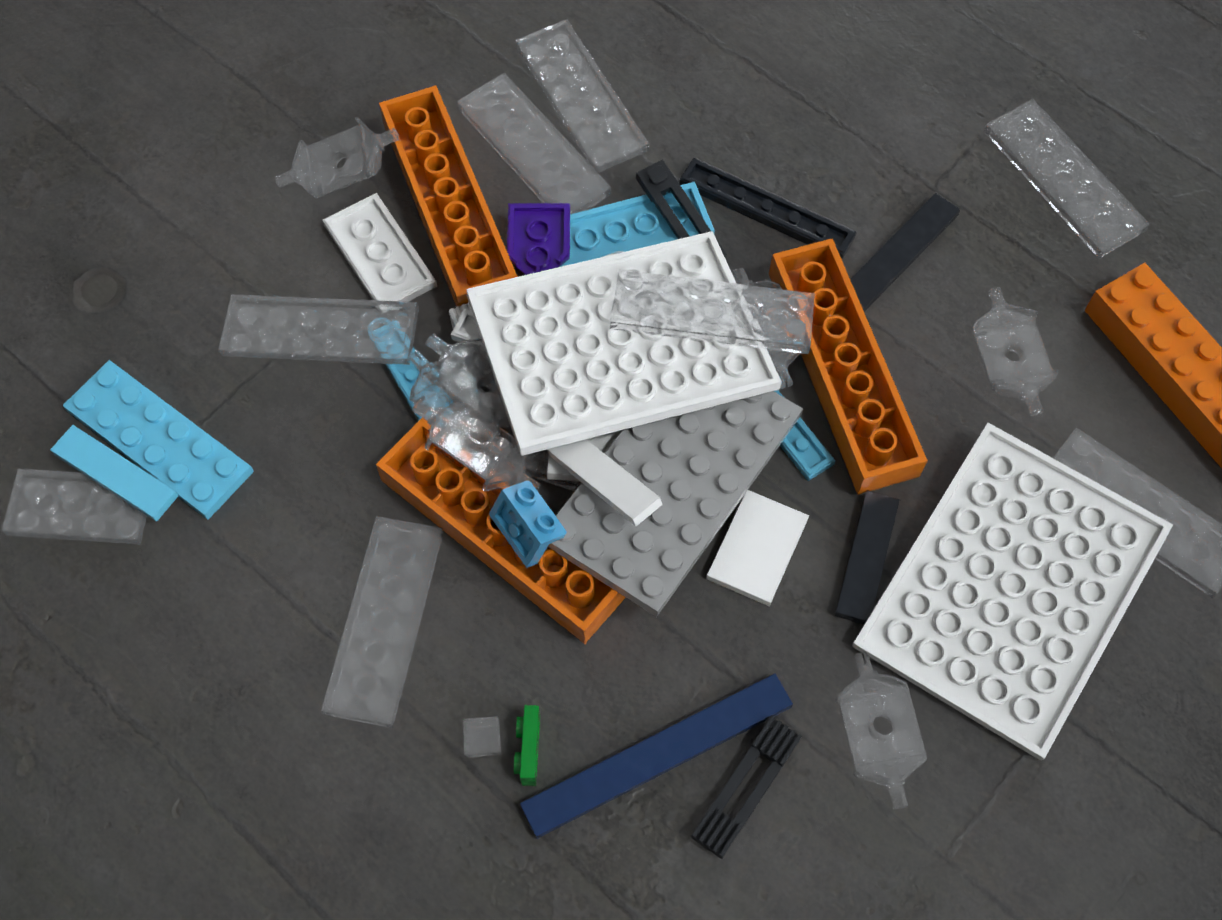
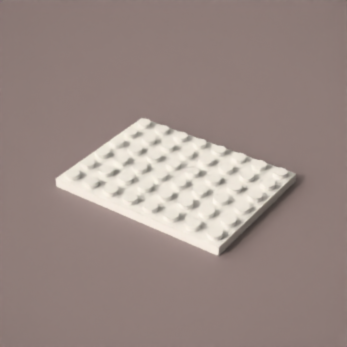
(577, 378)
(1013, 590)

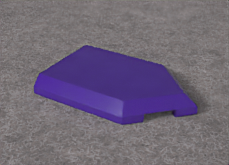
(538, 235)

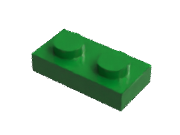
(527, 761)

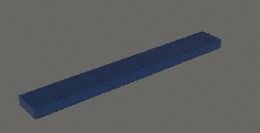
(655, 756)

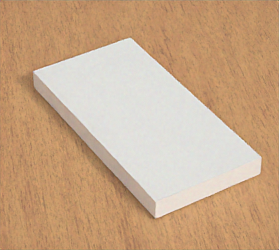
(379, 251)

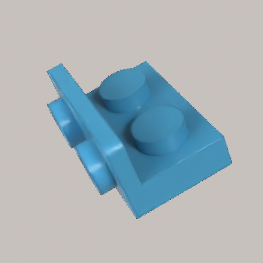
(526, 521)

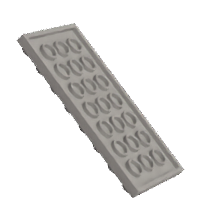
(699, 471)

